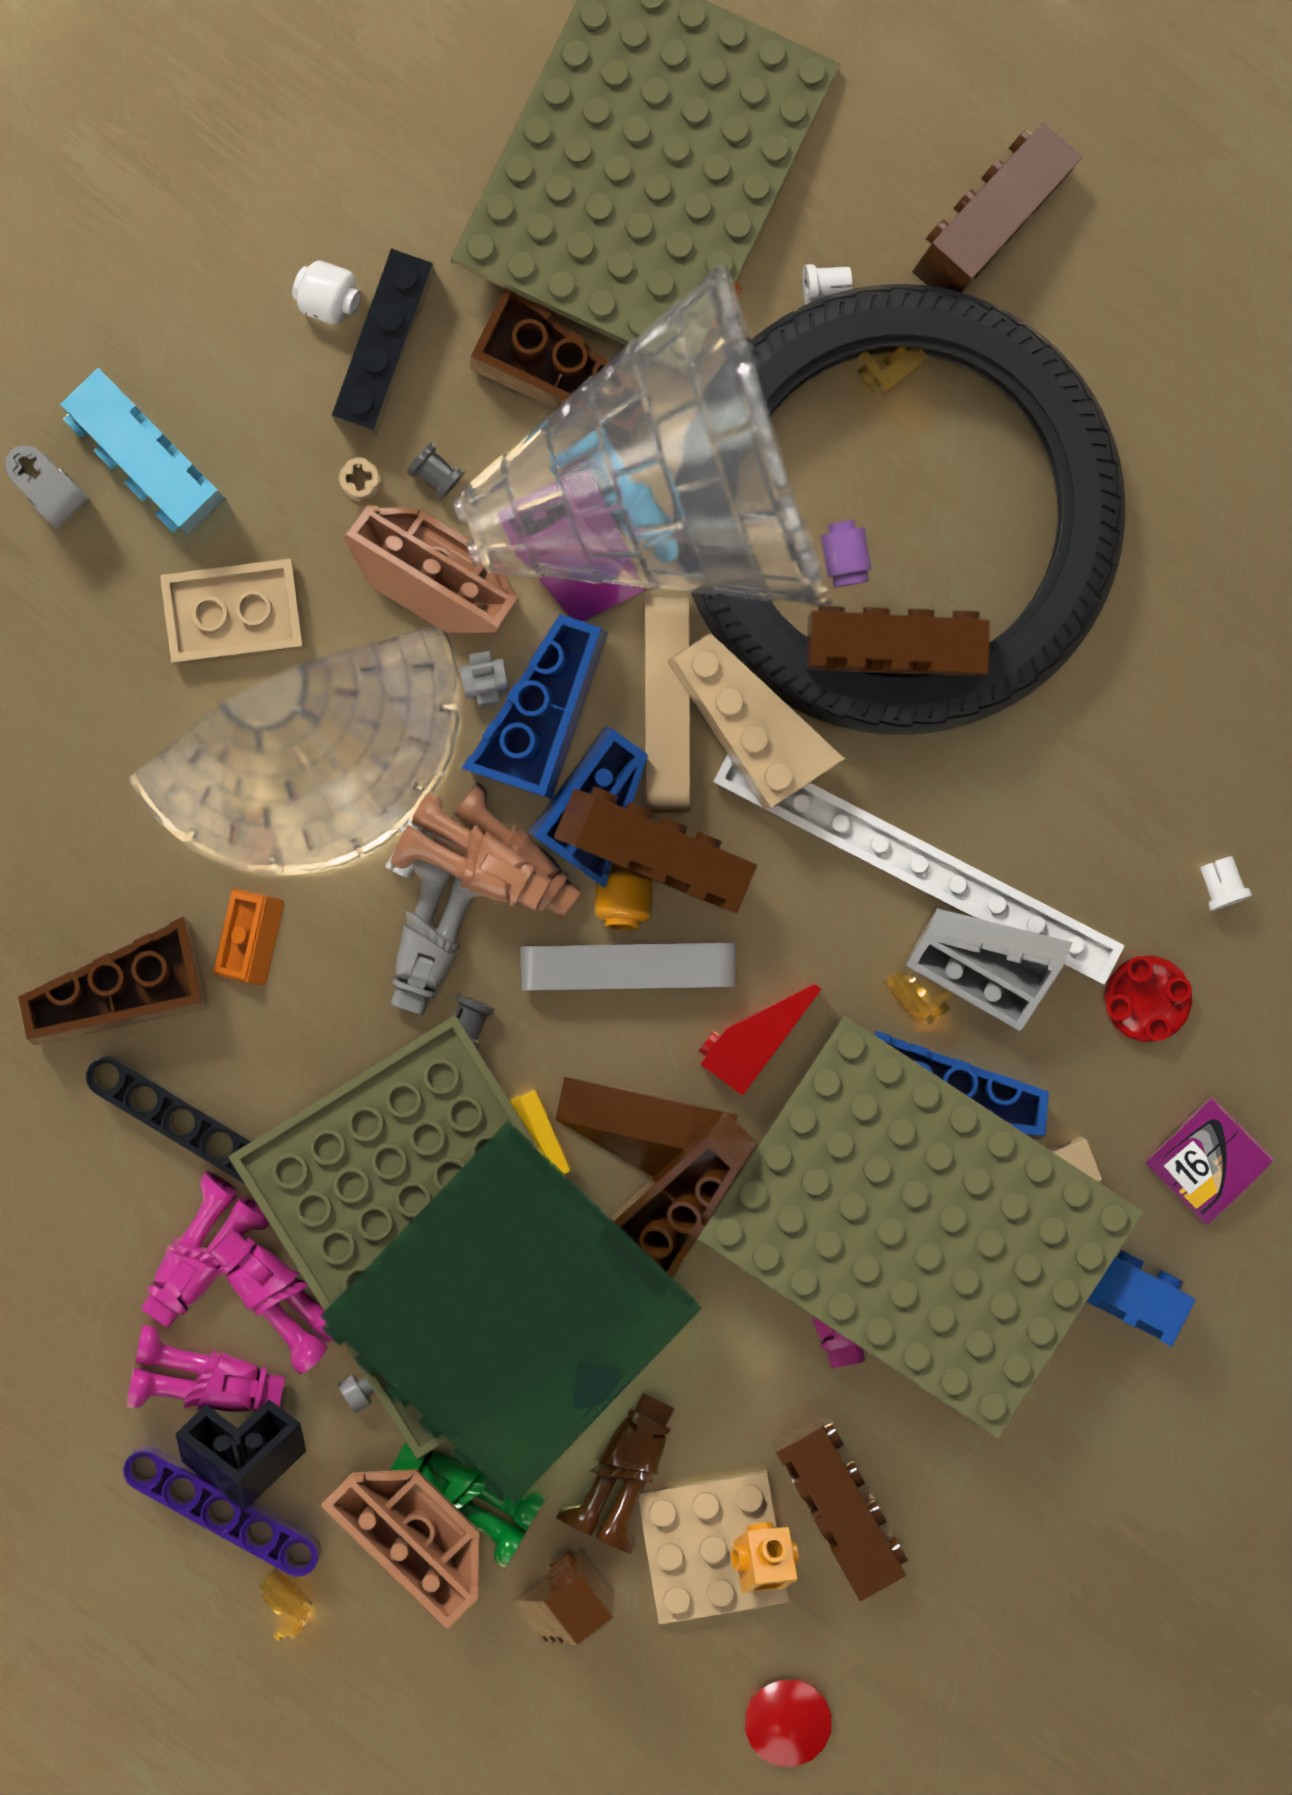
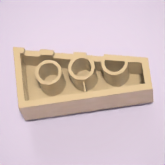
(755, 726)

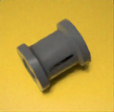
(435, 471)
(472, 1016)

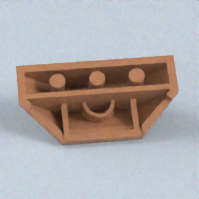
(428, 570)
(413, 1536)

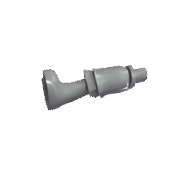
(423, 950)

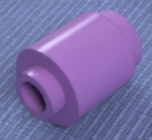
(846, 554)

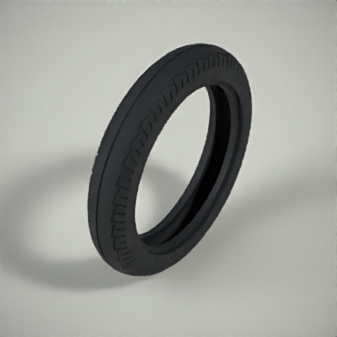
(1086, 487)

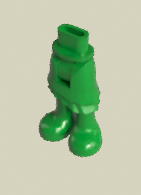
(463, 1485)

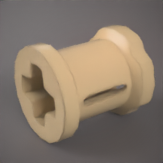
(349, 472)

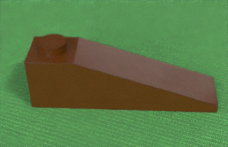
(633, 1124)

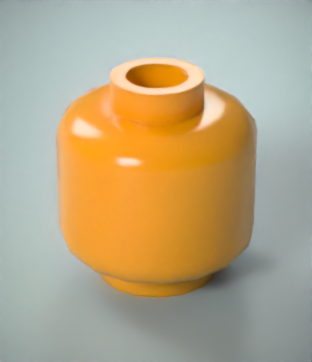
(624, 900)

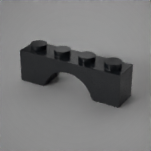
(382, 341)

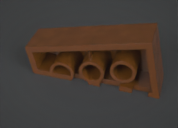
(533, 352)
(897, 642)
(840, 1508)
(568, 1600)

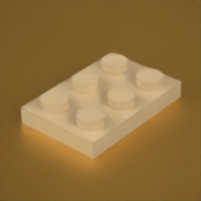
(231, 610)

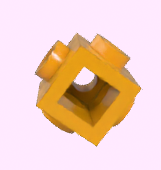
(765, 1558)

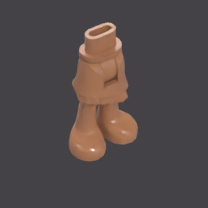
(474, 811)
(488, 867)

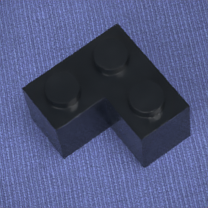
(245, 1458)

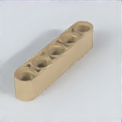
(666, 706)

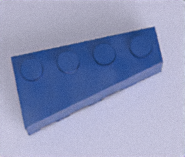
(541, 712)
(1009, 1099)

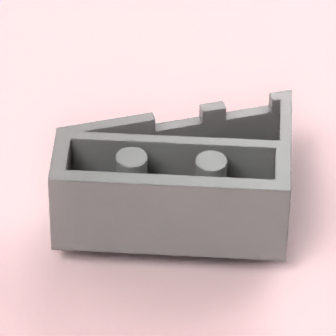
(989, 963)

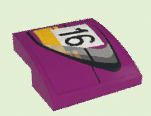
(1209, 1160)

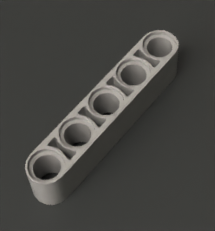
(628, 966)

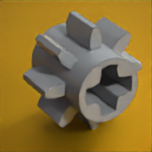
(484, 678)

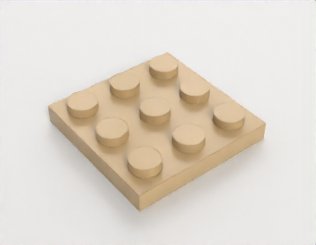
(691, 1542)

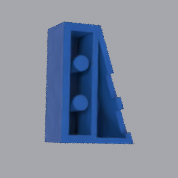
(608, 764)
(1142, 1299)

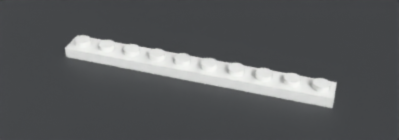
(932, 870)

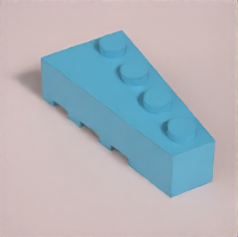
(142, 452)

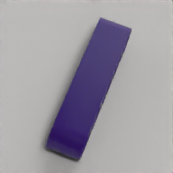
(235, 1530)

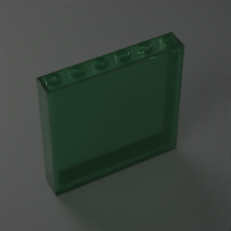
(509, 1313)

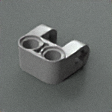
(51, 492)

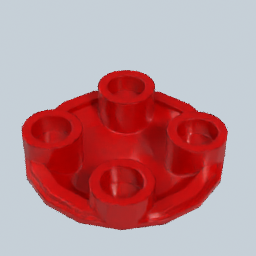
(1148, 998)
(788, 1723)

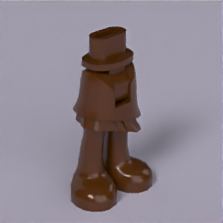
(631, 1456)

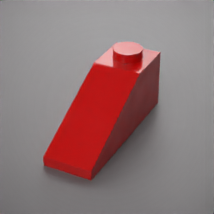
(748, 1044)

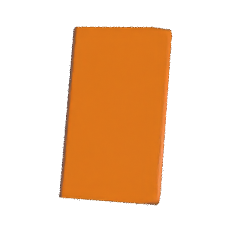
(248, 937)

